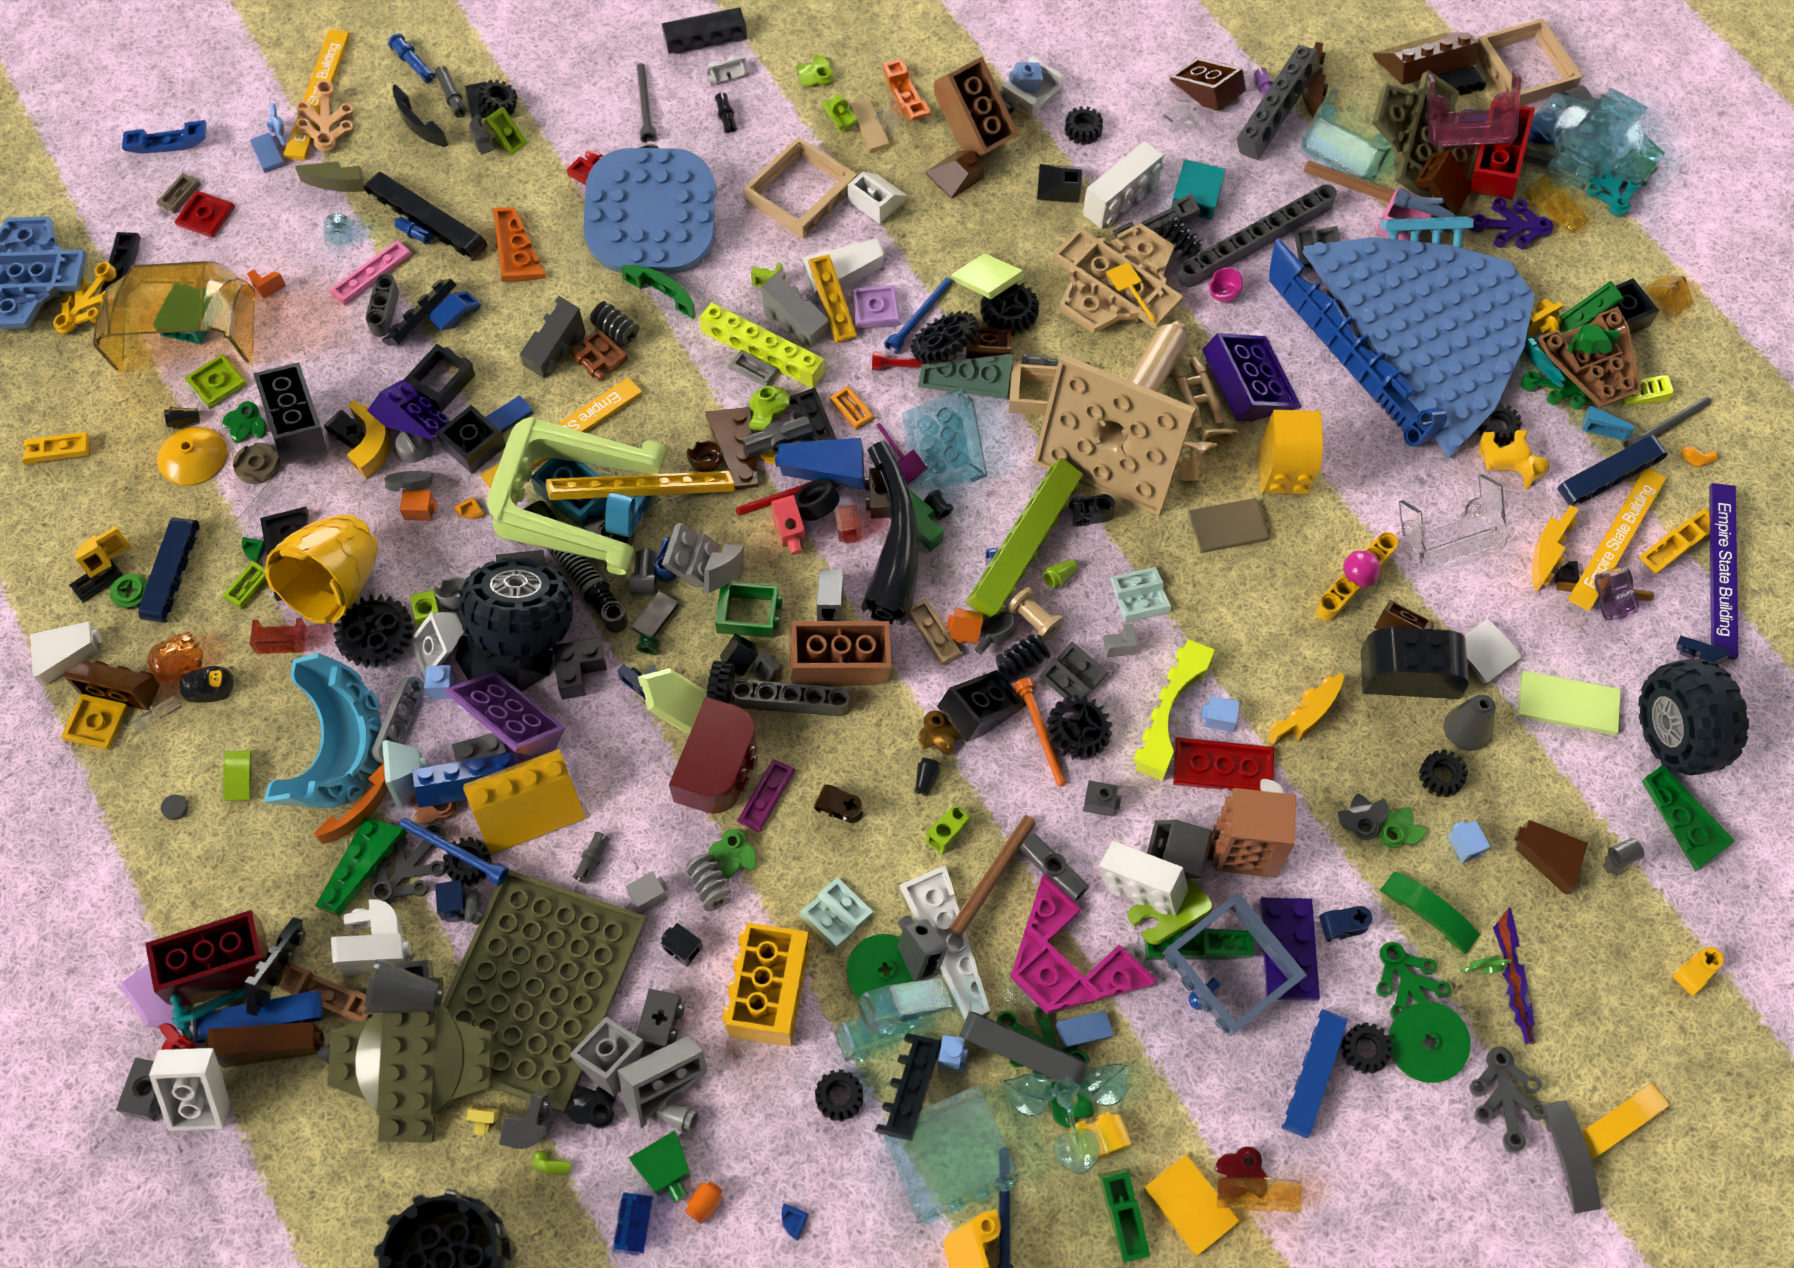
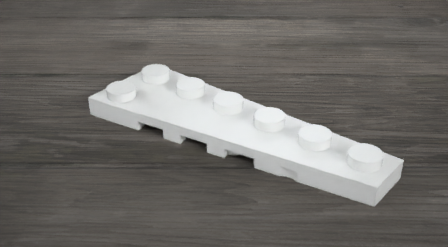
(934, 899)

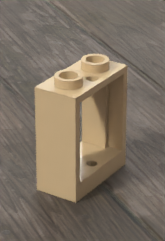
(1033, 373)

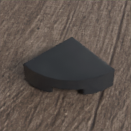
(1568, 573)

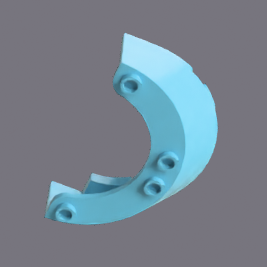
(348, 733)

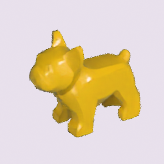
(1513, 457)

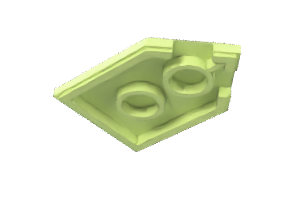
(672, 698)

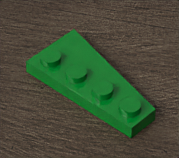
(364, 853)

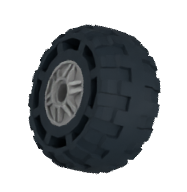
(516, 606)
(1693, 716)

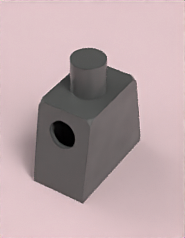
(921, 948)

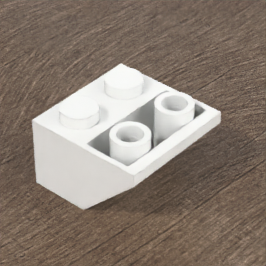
(875, 196)

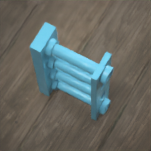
(1435, 224)

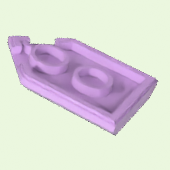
(147, 1003)

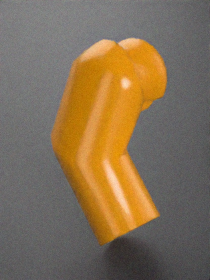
(1697, 458)

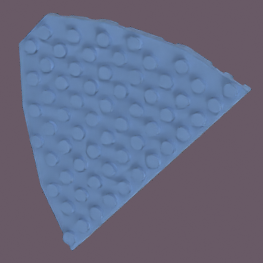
(1438, 315)

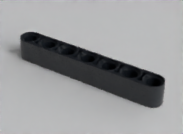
(426, 214)

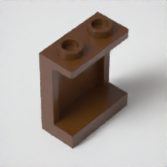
(1445, 180)

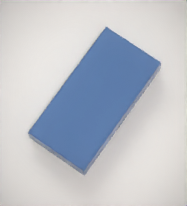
(267, 152)
(1084, 1029)

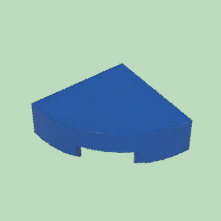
(793, 1220)

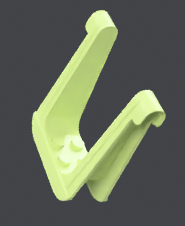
(538, 439)

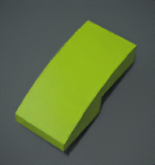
(236, 775)

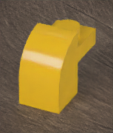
(96, 552)

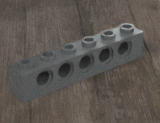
(1278, 102)

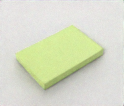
(987, 275)

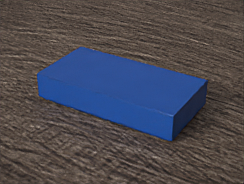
(510, 414)

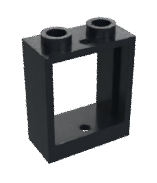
(452, 388)

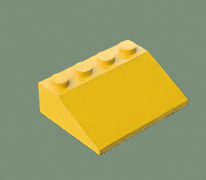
(524, 801)

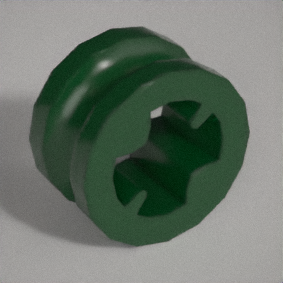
(648, 644)

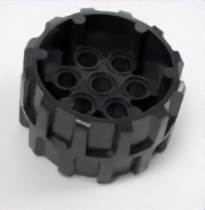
(419, 1217)

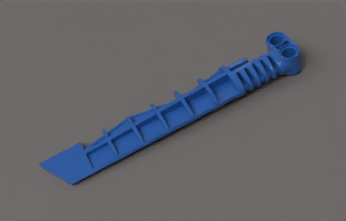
(1374, 374)

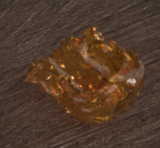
(174, 656)

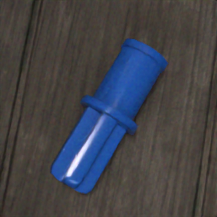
(414, 230)

